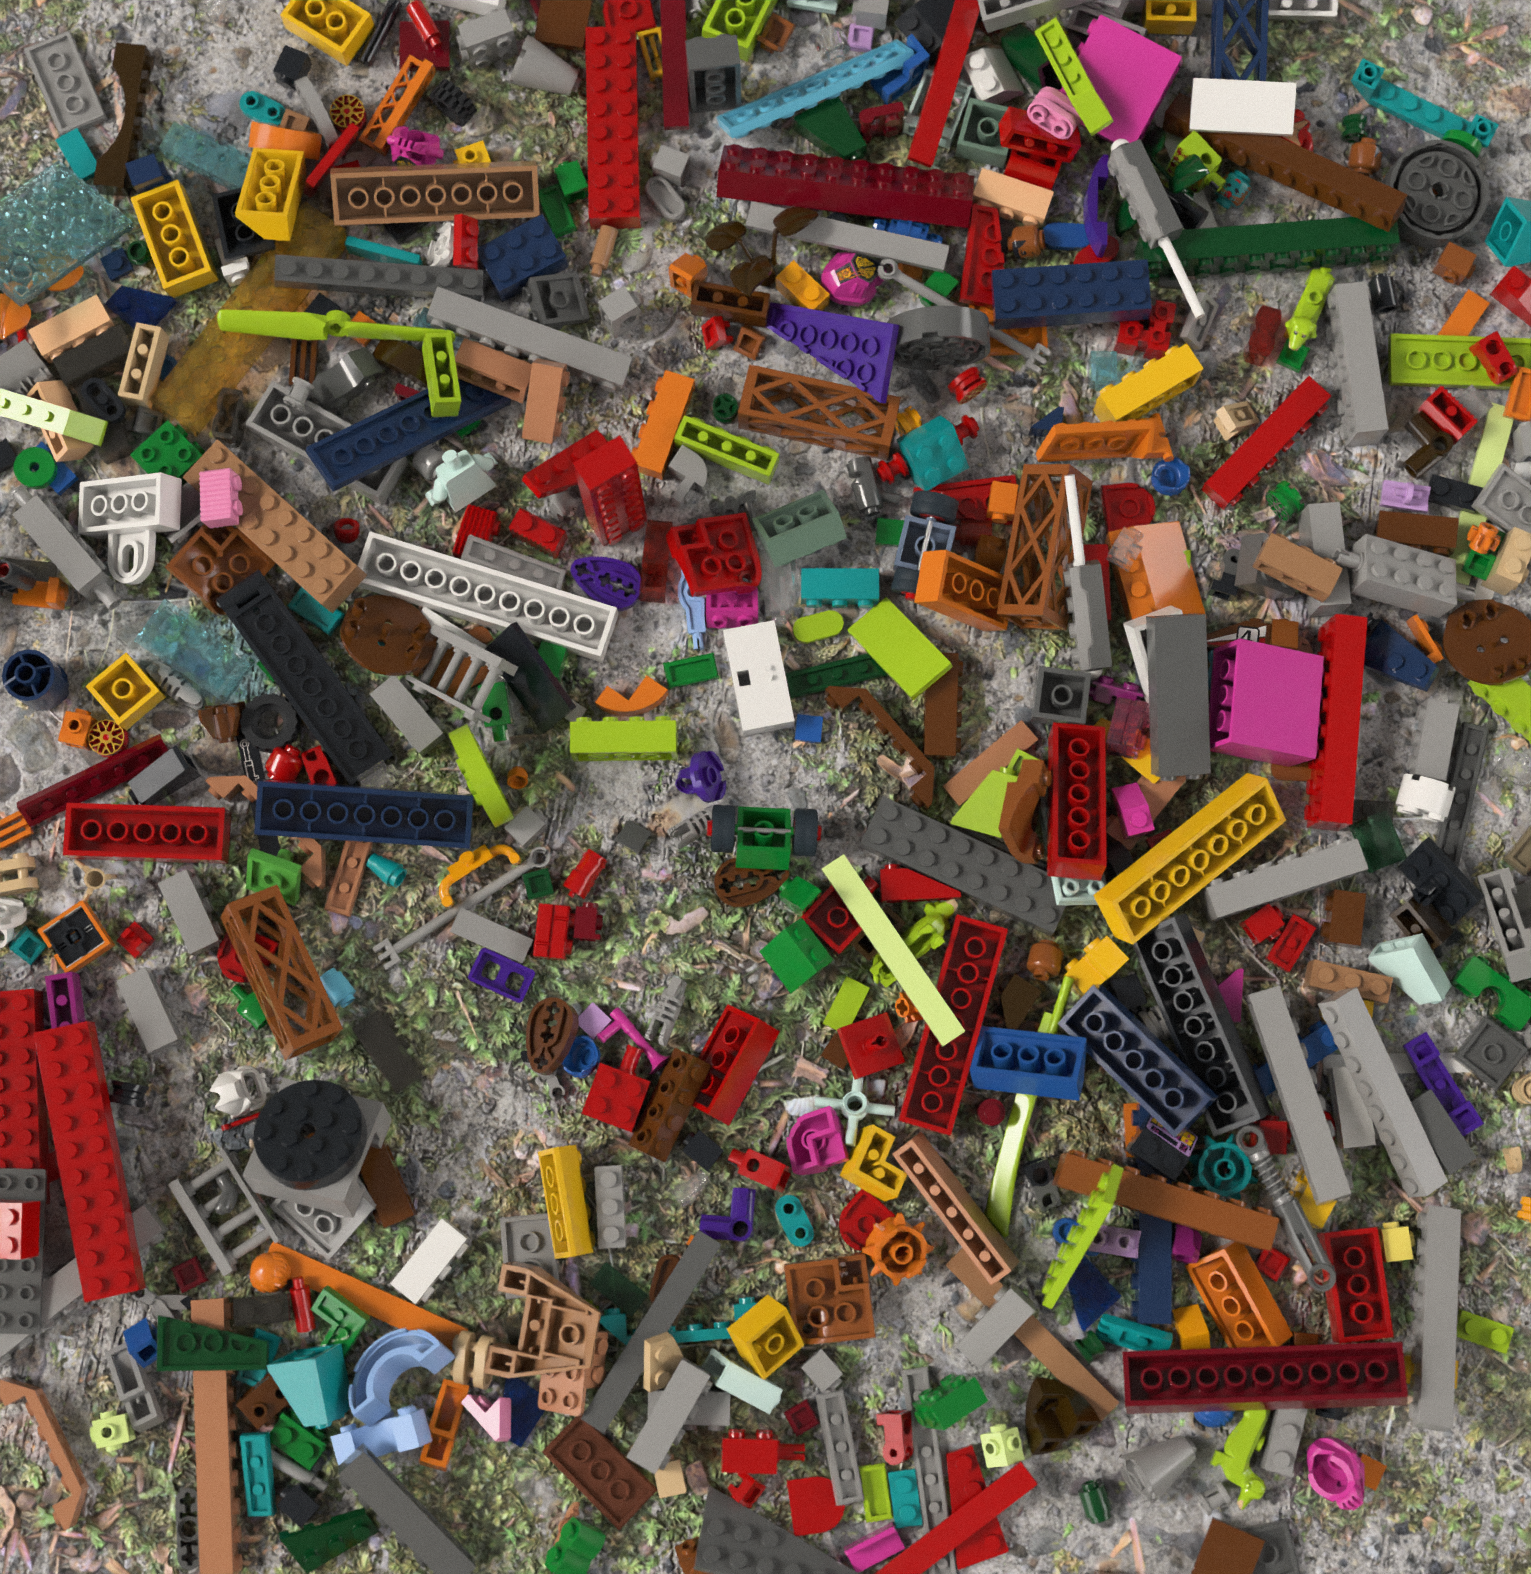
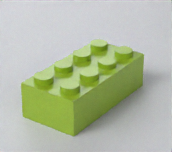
(739, 18)
(624, 739)

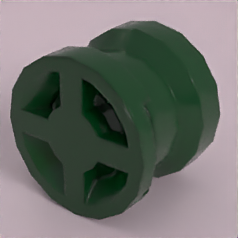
(1354, 128)
(725, 402)
(1089, 1346)

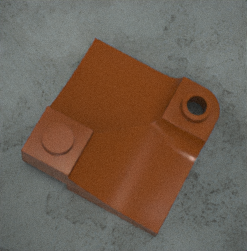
(216, 562)
(1021, 811)
(831, 1297)

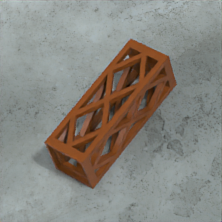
(821, 395)
(1016, 602)
(291, 947)

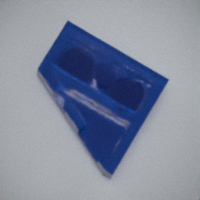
(139, 306)
(1090, 1293)
(524, 1409)

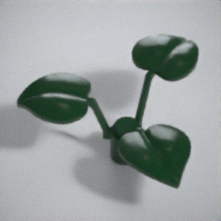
(1186, 174)

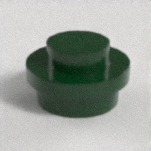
(139, 253)

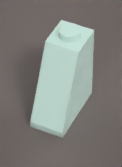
(1412, 968)
(741, 1381)

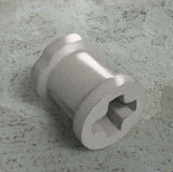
(298, 393)
(1213, 1498)

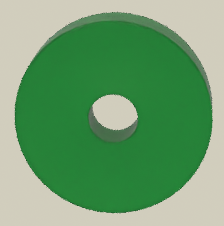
(1465, 140)
(43, 476)

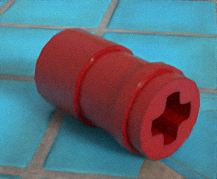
(584, 875)

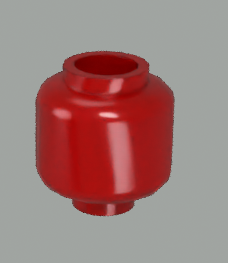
(284, 763)

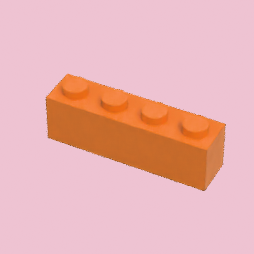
(664, 419)

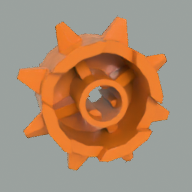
(892, 1235)

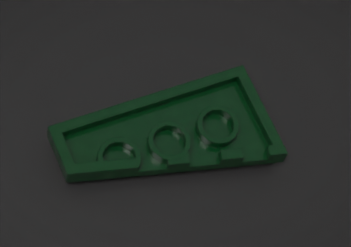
(205, 1348)

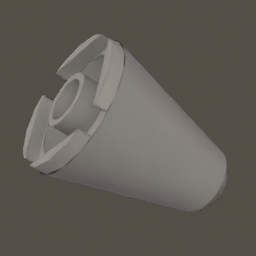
(543, 70)
(1156, 1467)

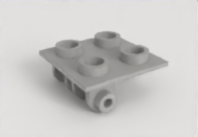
(22, 369)

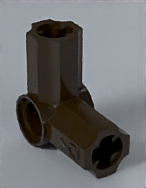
(1427, 456)

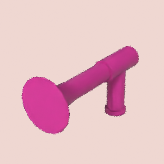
(622, 1022)

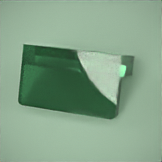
(1378, 841)

